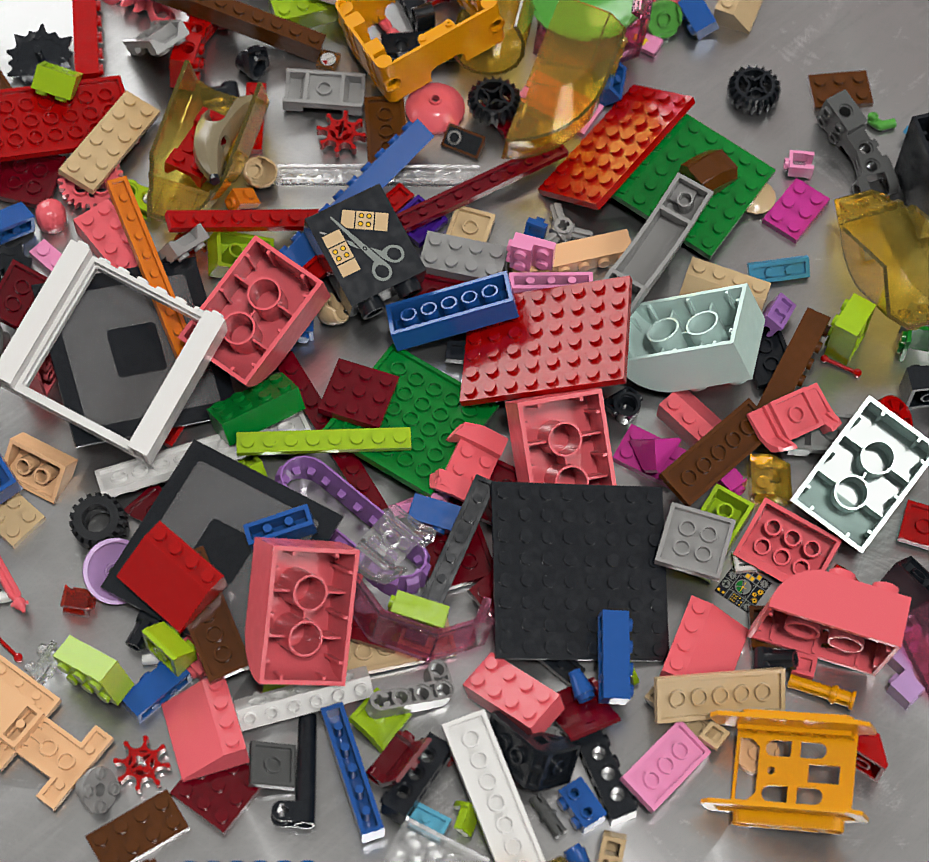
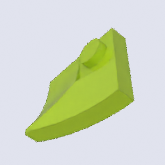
(379, 730)

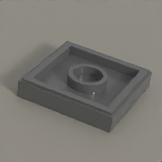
(272, 765)

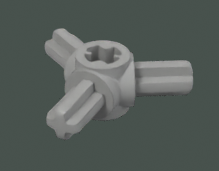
(563, 228)

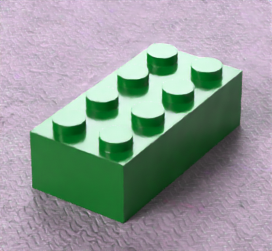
(256, 407)

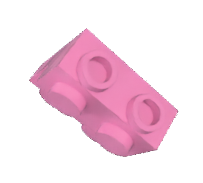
(530, 251)

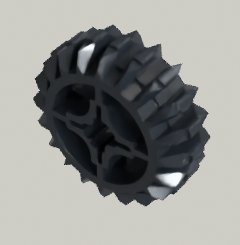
(755, 95)
(496, 107)

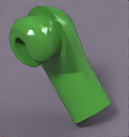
(879, 124)

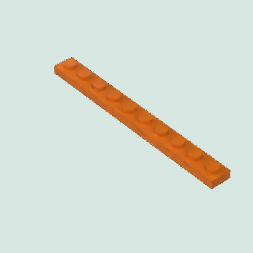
(146, 256)

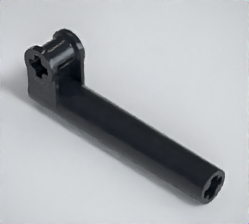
(302, 810)

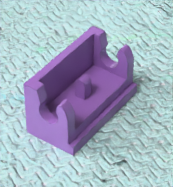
(777, 313)

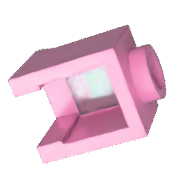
(799, 164)

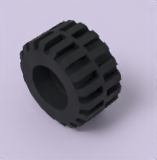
(90, 507)

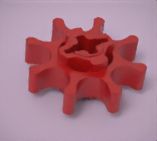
(335, 130)
(137, 772)

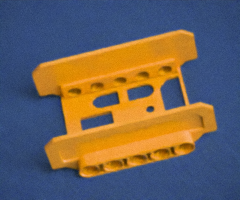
(839, 737)

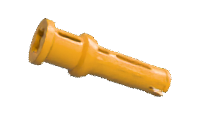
(832, 694)

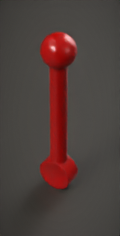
(856, 373)
(17, 656)

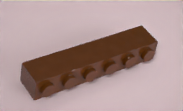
(797, 356)

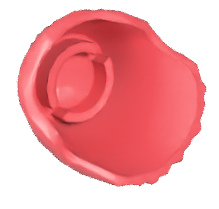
(51, 216)

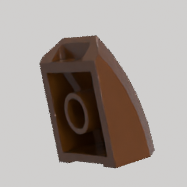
(711, 169)

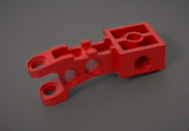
(192, 48)

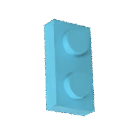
(431, 818)

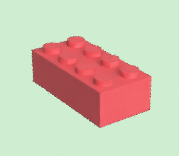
(105, 235)
(515, 694)

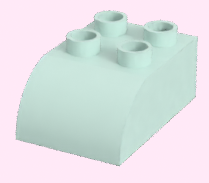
(695, 340)
(864, 474)

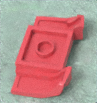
(793, 417)
(474, 454)

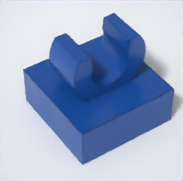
(536, 227)

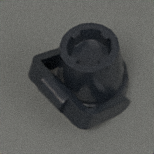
(251, 63)
(625, 405)

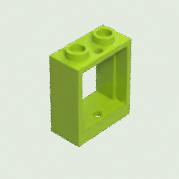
(419, 609)

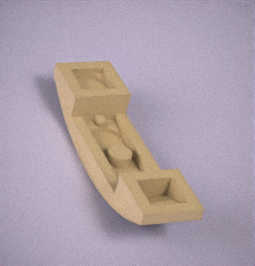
(708, 732)

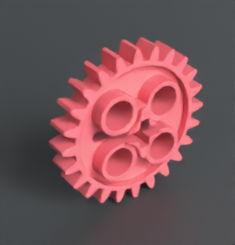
(82, 199)

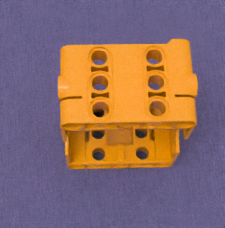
(436, 46)

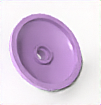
(97, 566)

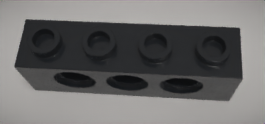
(400, 43)
(399, 808)
(616, 810)

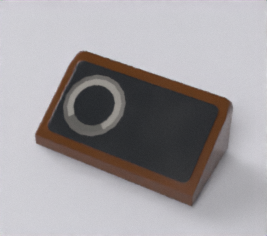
(463, 141)

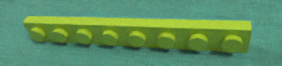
(323, 441)

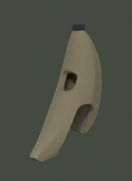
(208, 135)

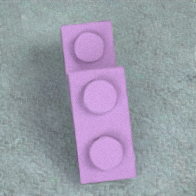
(903, 684)

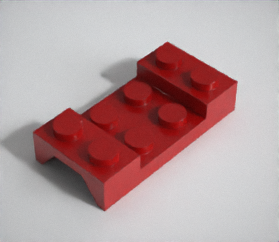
(183, 158)

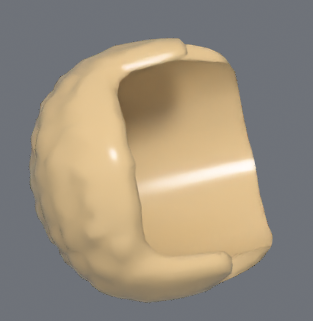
(260, 172)
(332, 312)

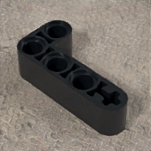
(419, 14)

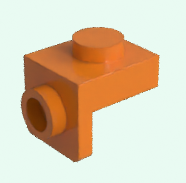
(242, 199)

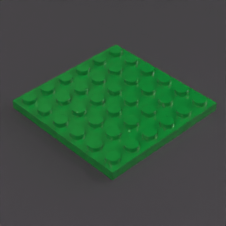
(724, 210)
(431, 407)

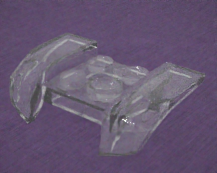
(390, 543)

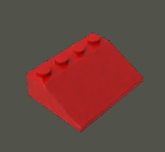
(171, 577)

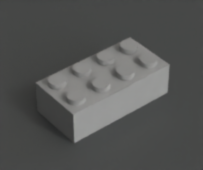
(461, 257)

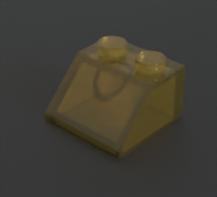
(769, 478)

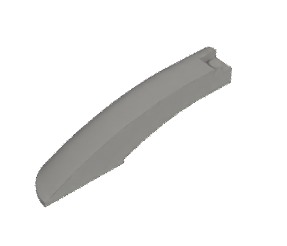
(661, 236)

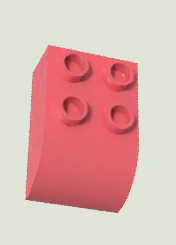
(265, 310)
(561, 438)
(300, 611)
(858, 619)

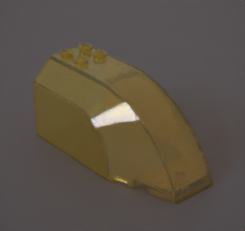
(566, 79)
(175, 188)
(887, 254)

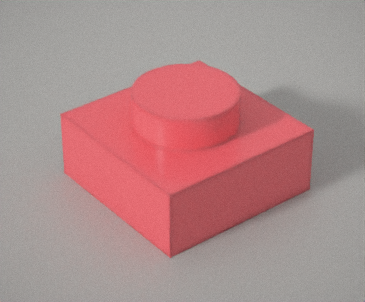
(806, 666)

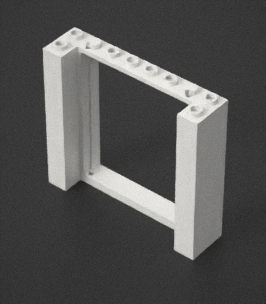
(49, 316)

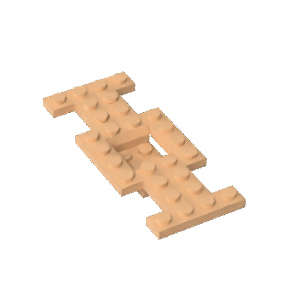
(38, 740)

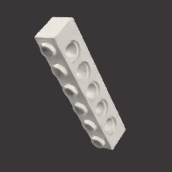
(300, 700)

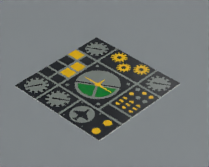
(743, 588)

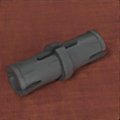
(548, 815)

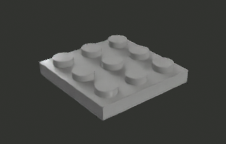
(695, 541)

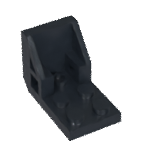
(535, 759)

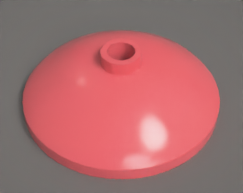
(438, 114)

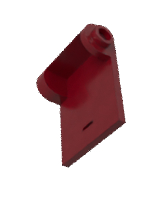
(585, 718)
(397, 759)

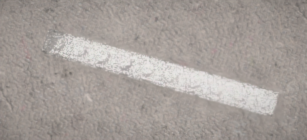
(341, 173)

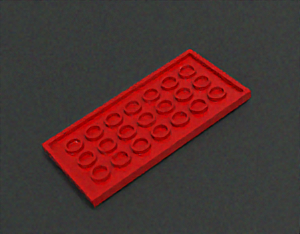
(45, 126)
(616, 146)

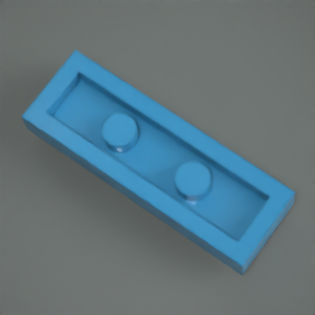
(780, 269)

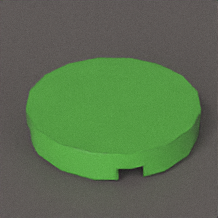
(665, 18)

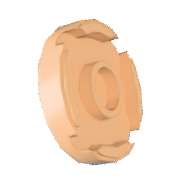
(750, 755)

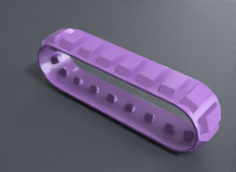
(314, 469)

